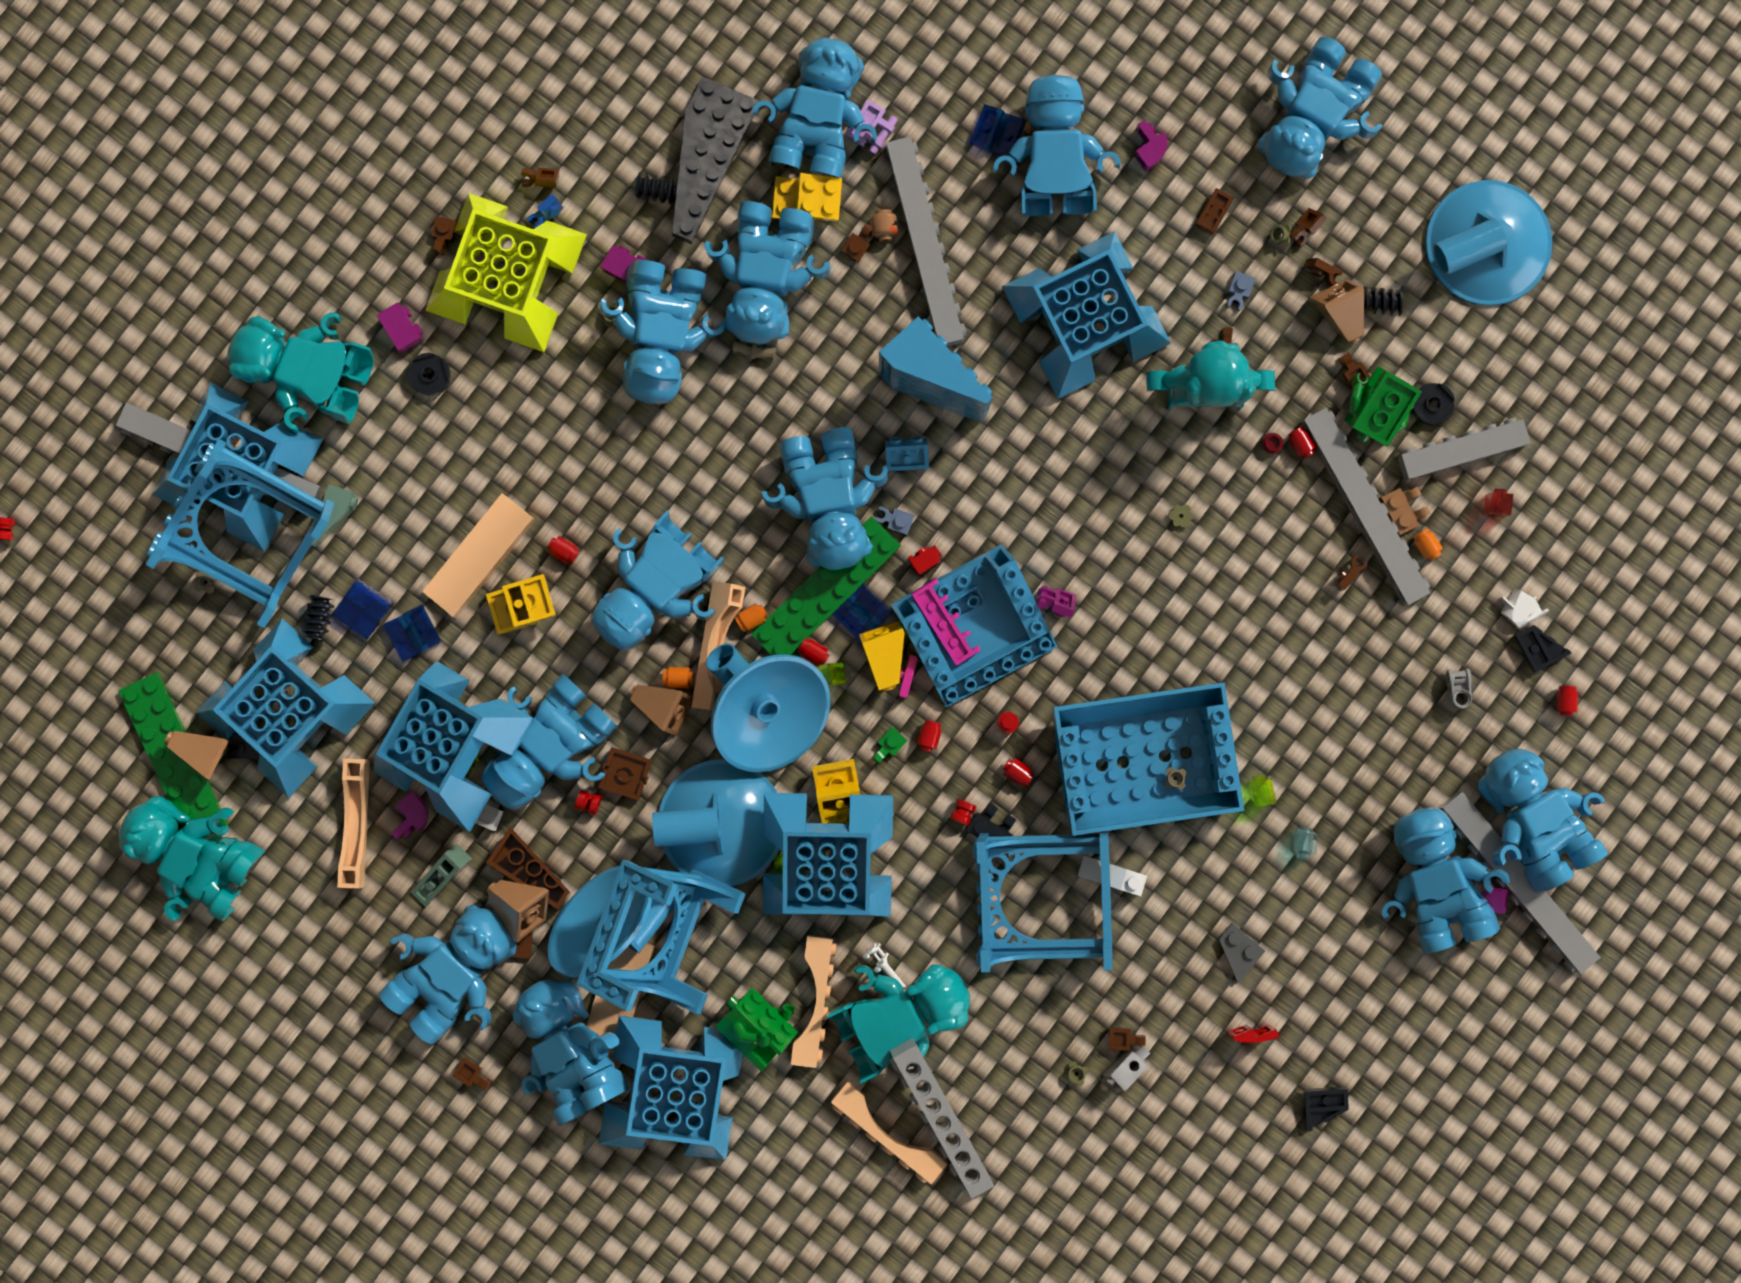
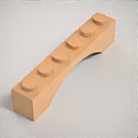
(727, 602)
(353, 853)
(818, 956)
(921, 1159)

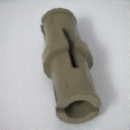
(754, 350)

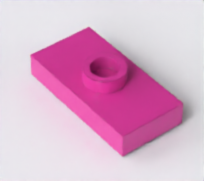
(907, 675)

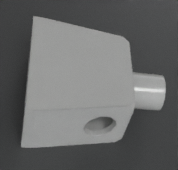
(1119, 1073)

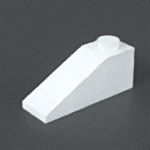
(1119, 877)

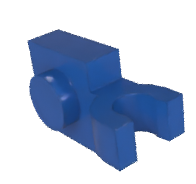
(546, 211)

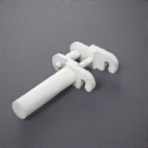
(882, 962)

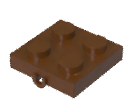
(625, 773)

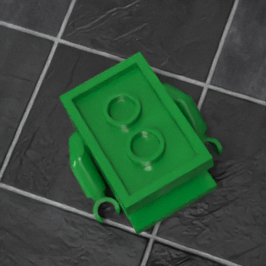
(1380, 406)
(757, 1027)

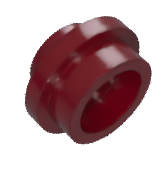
(1272, 443)

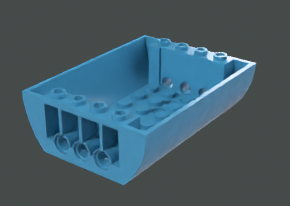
(1139, 731)

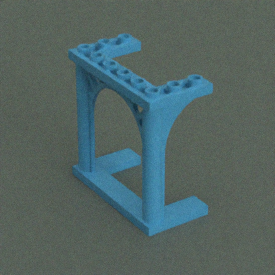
(172, 547)
(998, 950)
(622, 986)

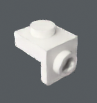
(489, 817)

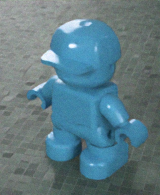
(1056, 152)
(659, 328)
(655, 582)
(549, 744)
(1441, 884)

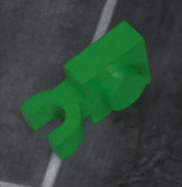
(890, 743)

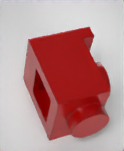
(925, 559)

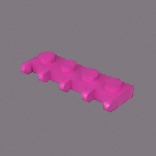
(943, 623)

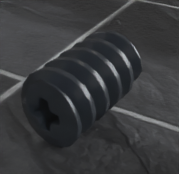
(655, 188)
(1383, 300)
(317, 617)

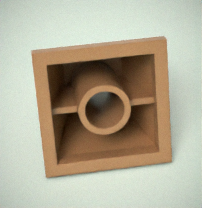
(1343, 308)
(662, 706)
(197, 750)
(518, 906)

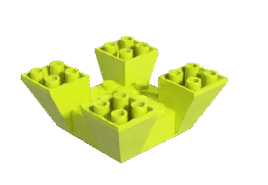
(535, 249)

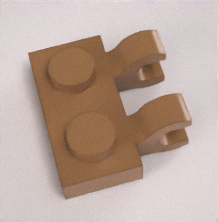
(1400, 511)

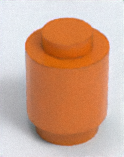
(1427, 544)
(751, 617)
(678, 677)

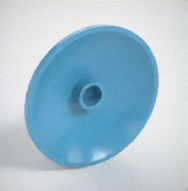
(1488, 242)
(766, 709)
(715, 822)
(580, 918)

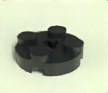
(436, 364)
(1445, 404)

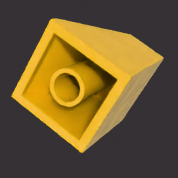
(884, 653)

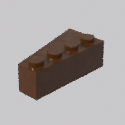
(523, 866)

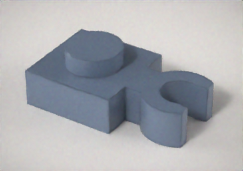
(1241, 288)
(898, 521)

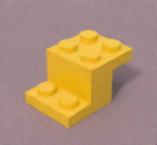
(808, 193)
(521, 604)
(833, 789)

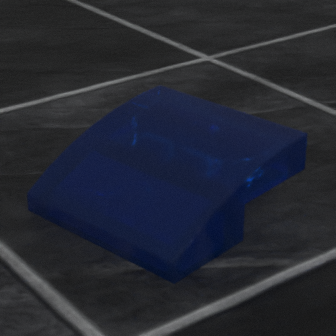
(996, 131)
(362, 609)
(862, 612)
(412, 633)

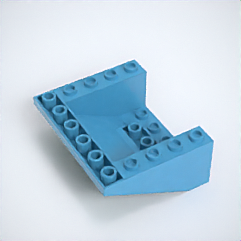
(926, 369)
(996, 611)

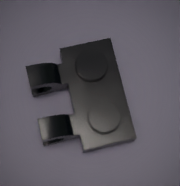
(983, 824)

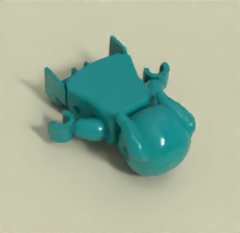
(302, 366)
(1212, 378)
(190, 856)
(897, 1016)

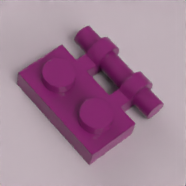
(1060, 600)

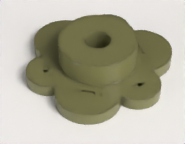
(1185, 512)

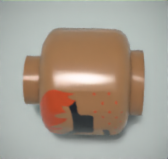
(884, 225)

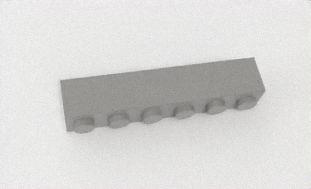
(1464, 449)

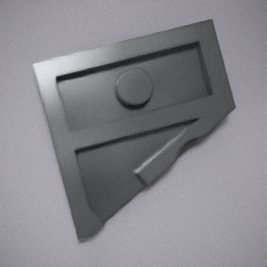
(1239, 951)

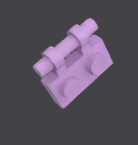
(873, 116)

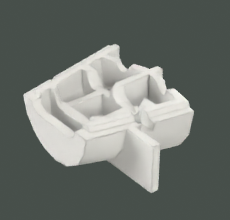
(1521, 609)

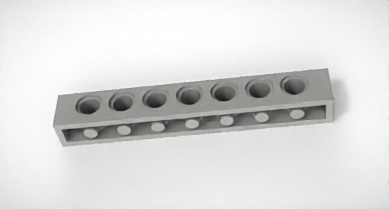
(973, 1183)

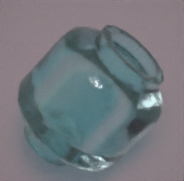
(1303, 843)

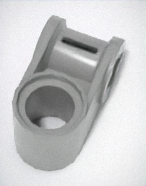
(1459, 686)

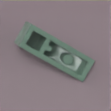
(344, 503)
(441, 875)

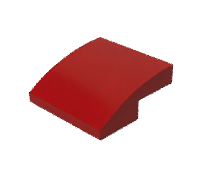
(1248, 1035)

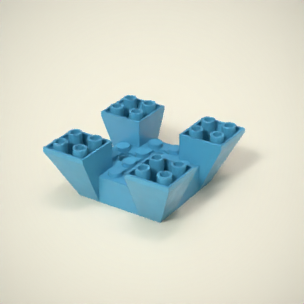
(1100, 274)
(219, 418)
(440, 738)
(279, 744)
(851, 844)
(645, 1116)

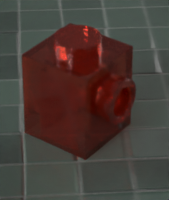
(1498, 503)

